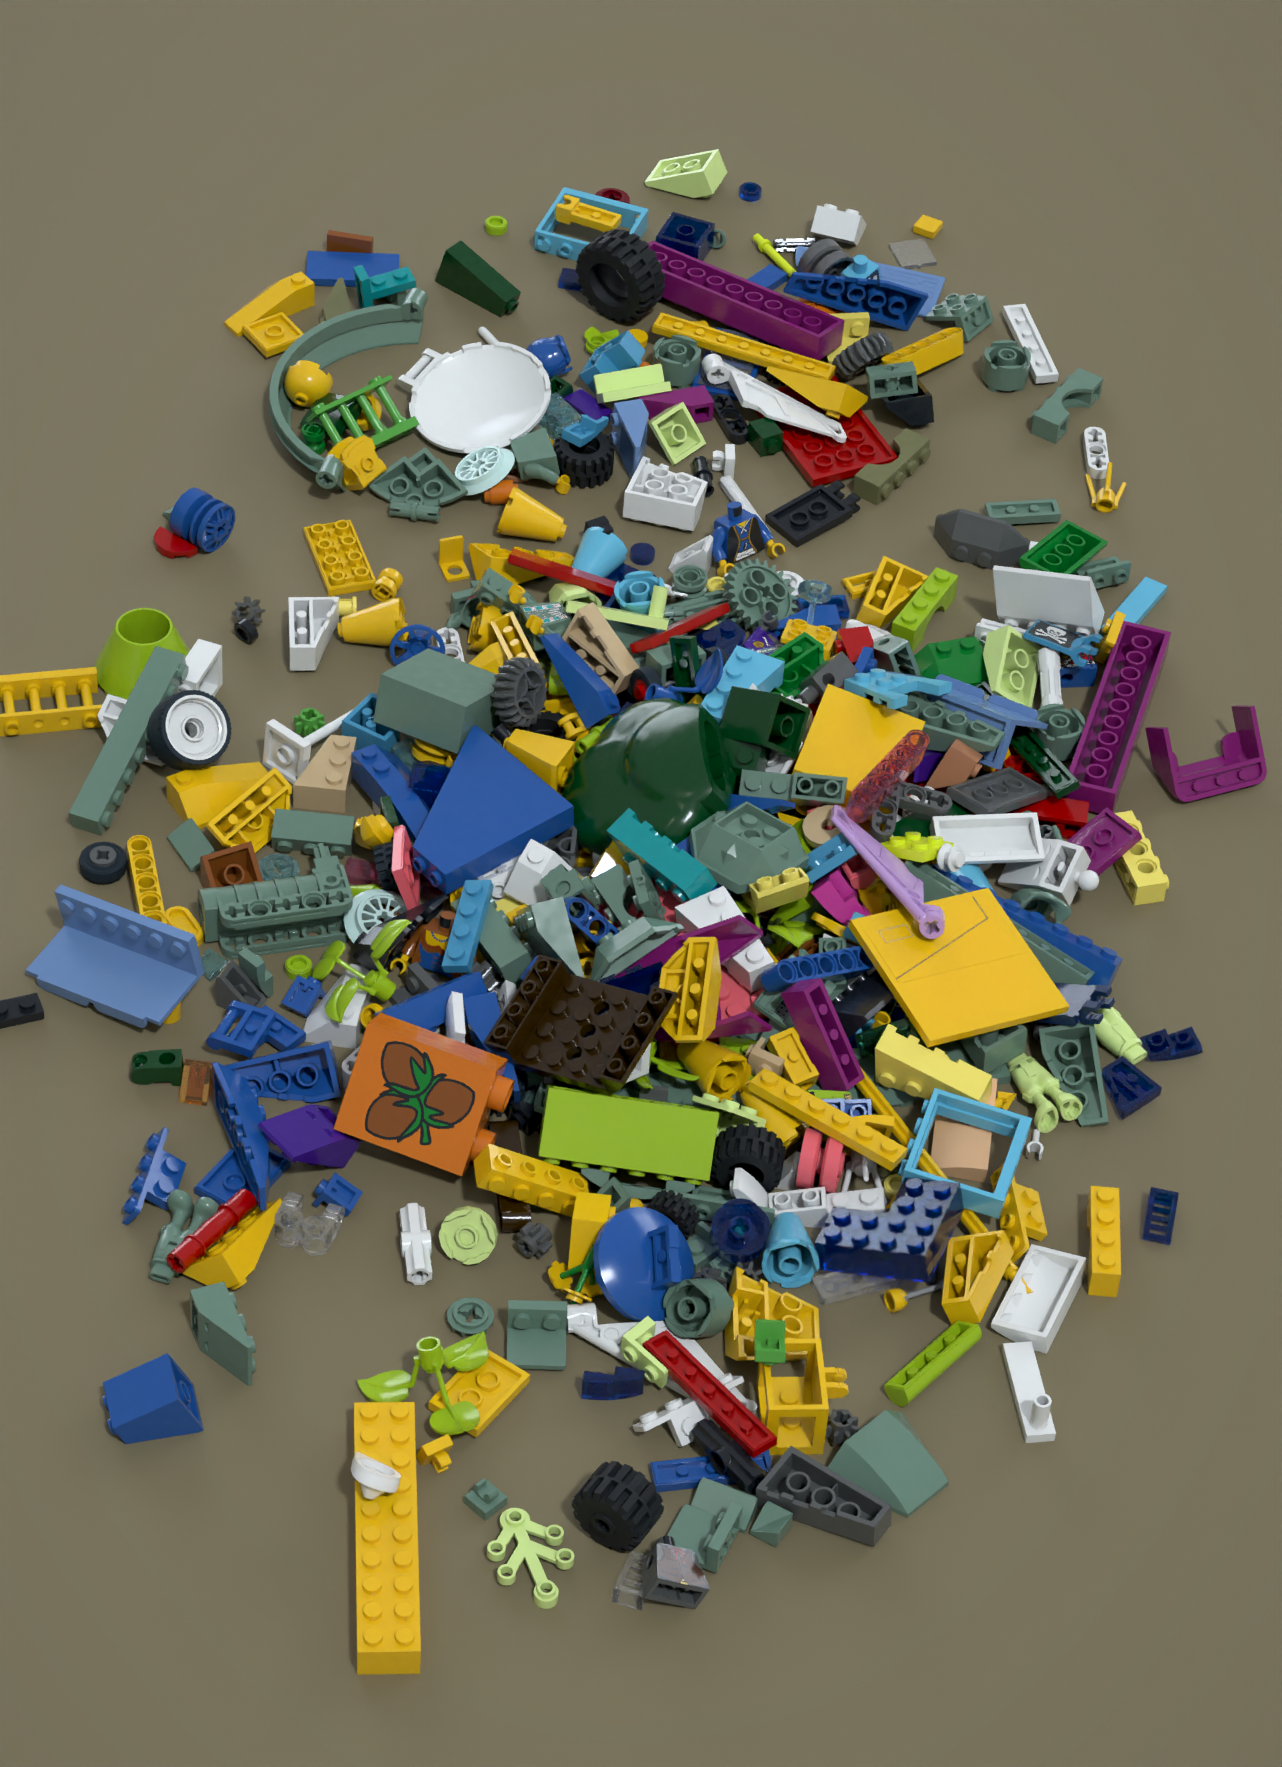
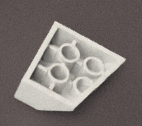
(664, 496)

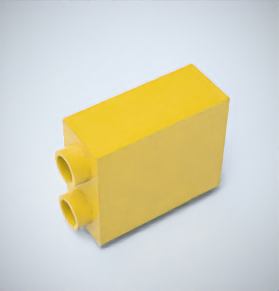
(851, 739)

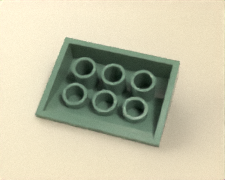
(549, 932)

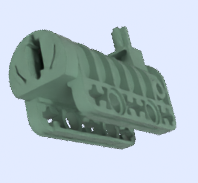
(279, 910)

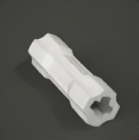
(1049, 670)

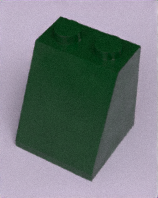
(765, 721)

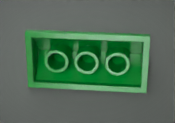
(1063, 550)

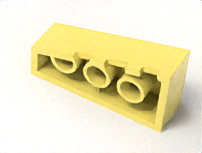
(918, 1070)

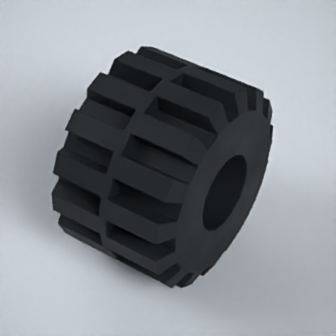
(617, 1506)

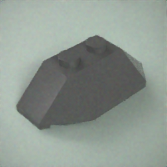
(979, 539)

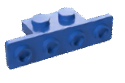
(157, 1177)

